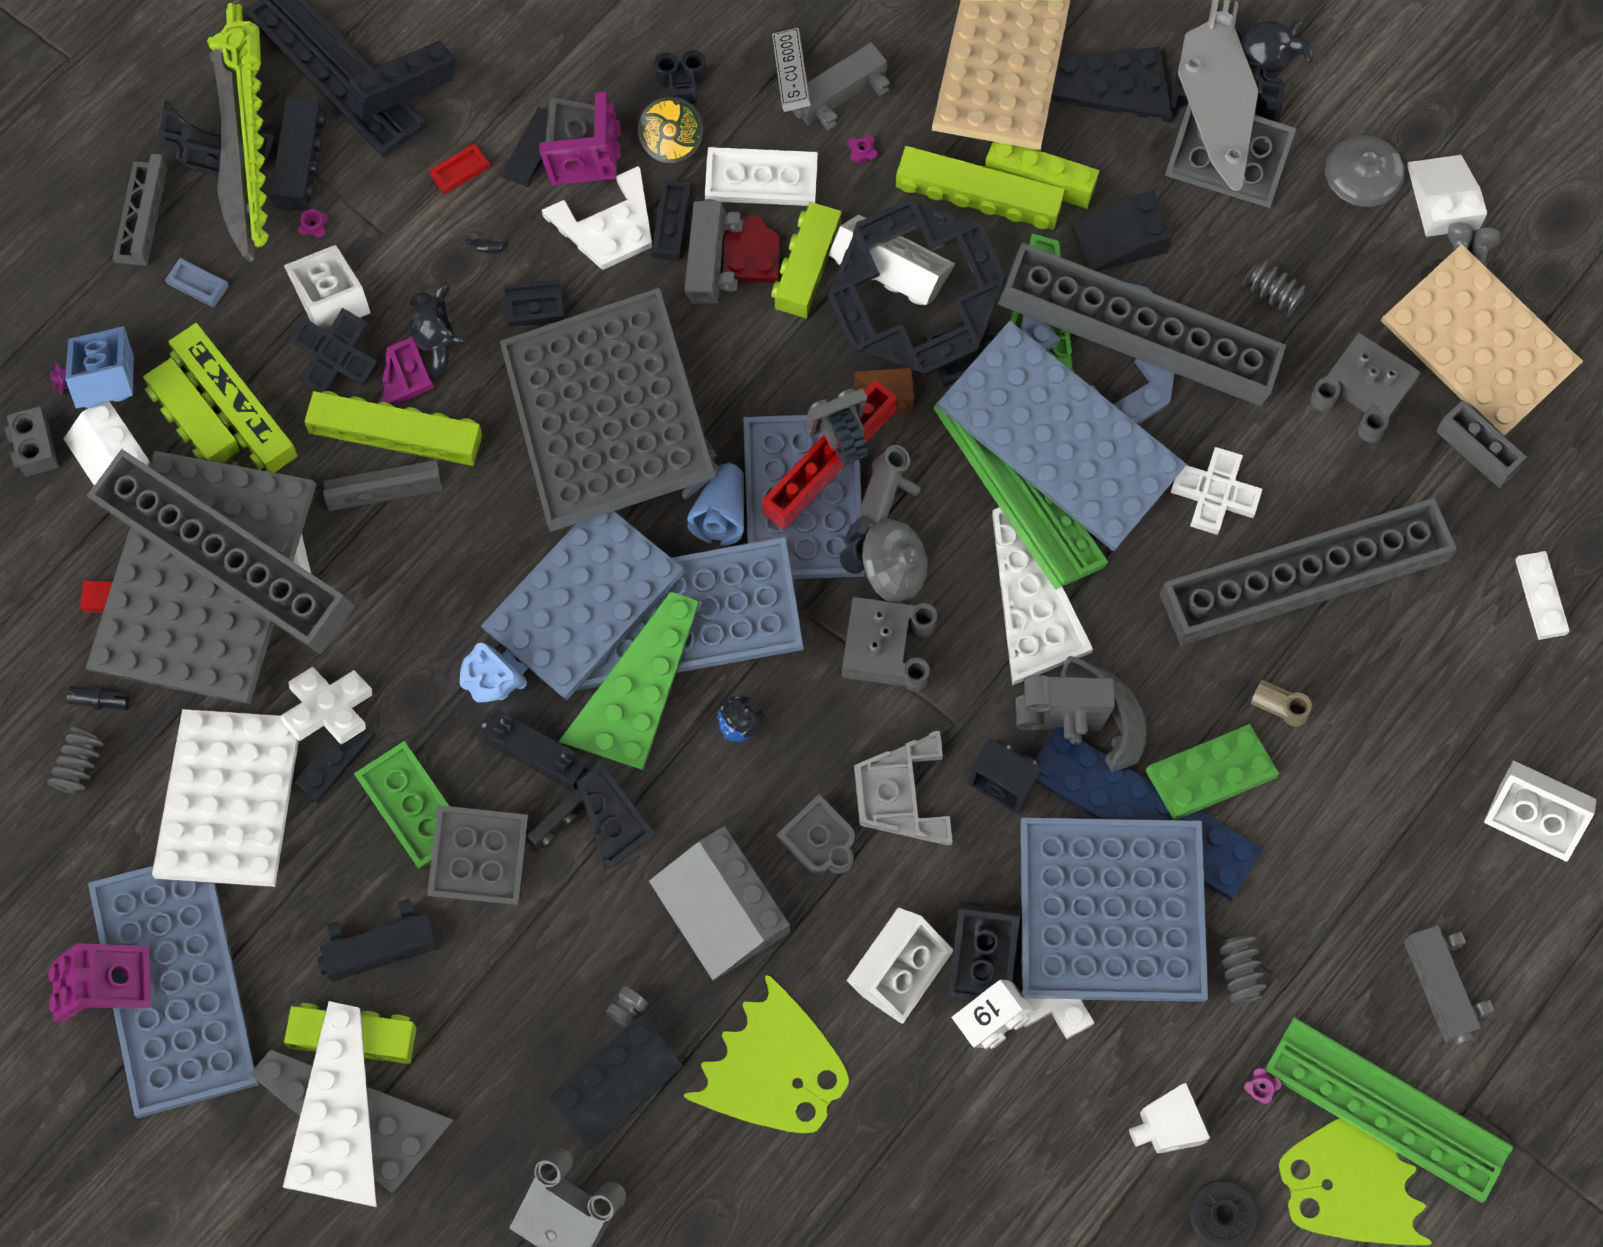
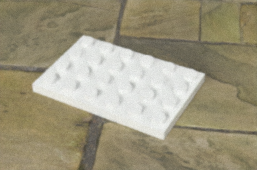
(226, 799)

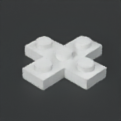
(1217, 491)
(326, 705)
(1069, 1014)

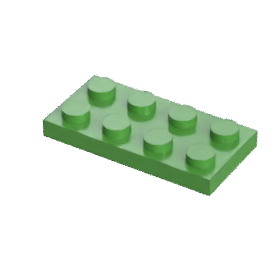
(1212, 772)
(404, 799)

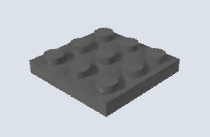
(477, 855)

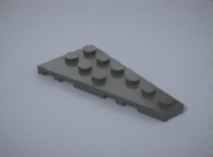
(398, 1129)

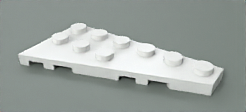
(1037, 617)
(333, 1132)

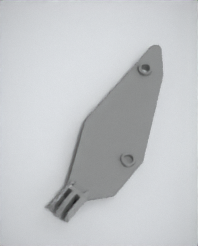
(1220, 91)

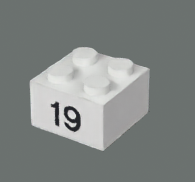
(993, 1014)

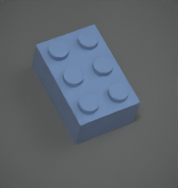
(100, 367)

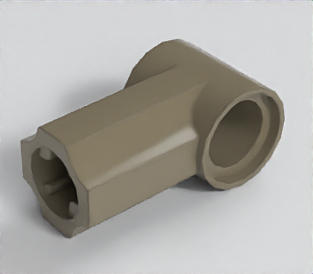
(1278, 702)

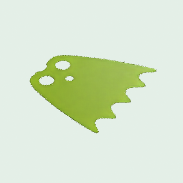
(765, 1060)
(1367, 1188)

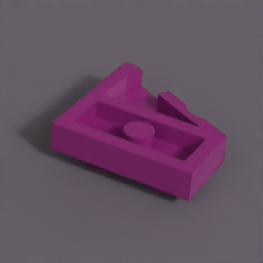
(405, 373)

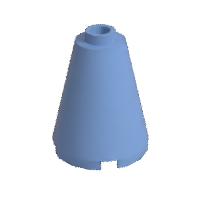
(720, 507)

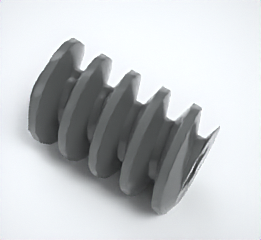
(1275, 286)
(74, 761)
(1242, 969)

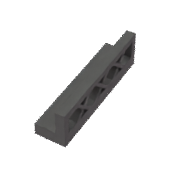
(146, 213)
(382, 485)

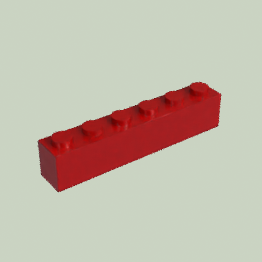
(822, 464)

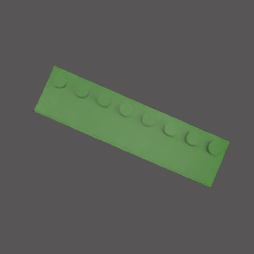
(1050, 534)
(1389, 1110)

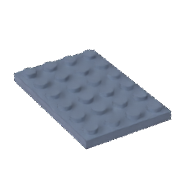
(820, 530)
(582, 601)

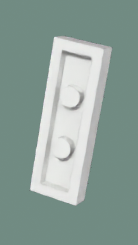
(1542, 595)

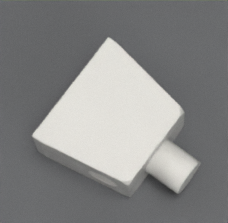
(1171, 1123)

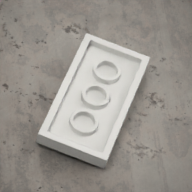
(761, 176)

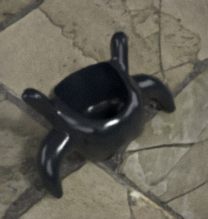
(1273, 44)
(432, 328)

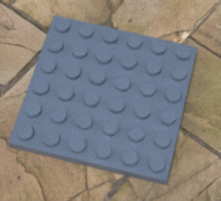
(1112, 910)

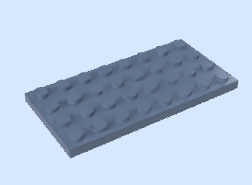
(1061, 435)
(742, 611)
(195, 1031)

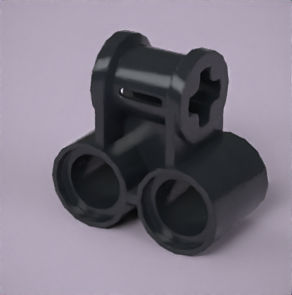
(681, 78)

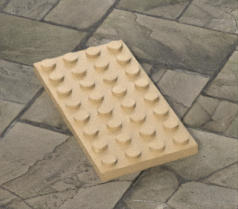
(1001, 70)

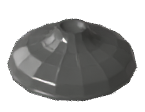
(1364, 170)
(894, 560)

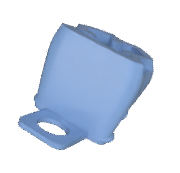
(491, 674)

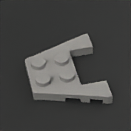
(888, 792)

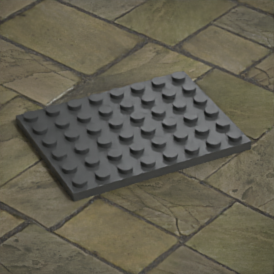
(606, 410)
(173, 623)

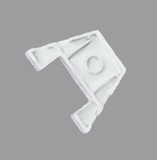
(612, 233)

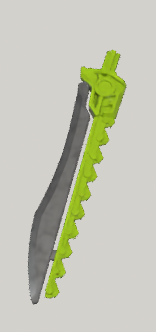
(240, 161)

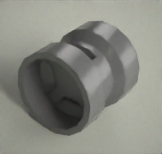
(626, 1007)

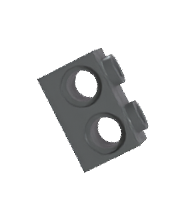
(36, 440)

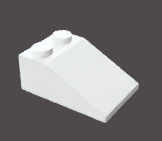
(1446, 194)
(327, 286)

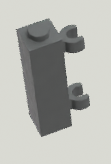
(843, 82)
(706, 252)
(1443, 986)

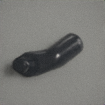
(486, 247)

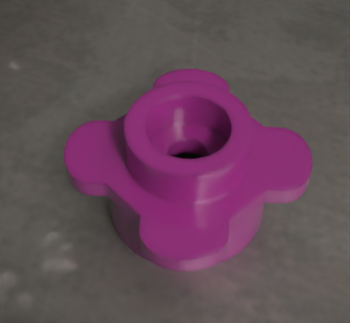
(862, 156)
(309, 217)
(58, 378)
(1265, 1094)

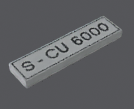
(791, 69)

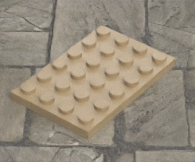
(1481, 340)

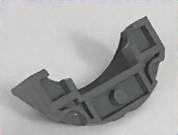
(1126, 714)

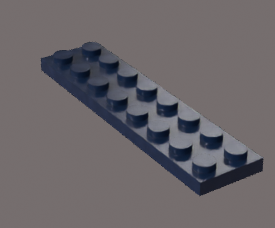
(1085, 781)

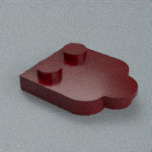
(752, 253)

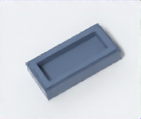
(197, 282)

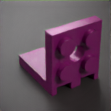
(594, 155)
(84, 979)

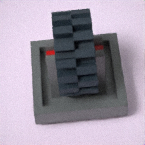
(840, 424)

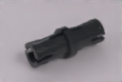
(98, 698)

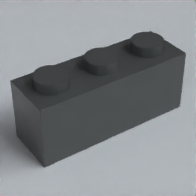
(1481, 444)

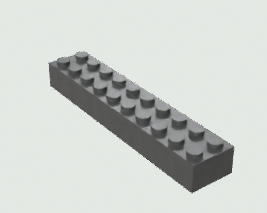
(1142, 324)
(221, 551)
(1307, 571)

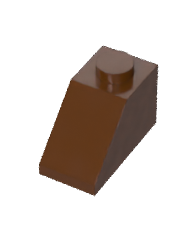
(895, 380)

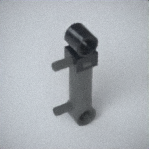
(877, 502)

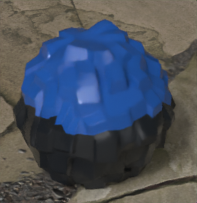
(738, 720)

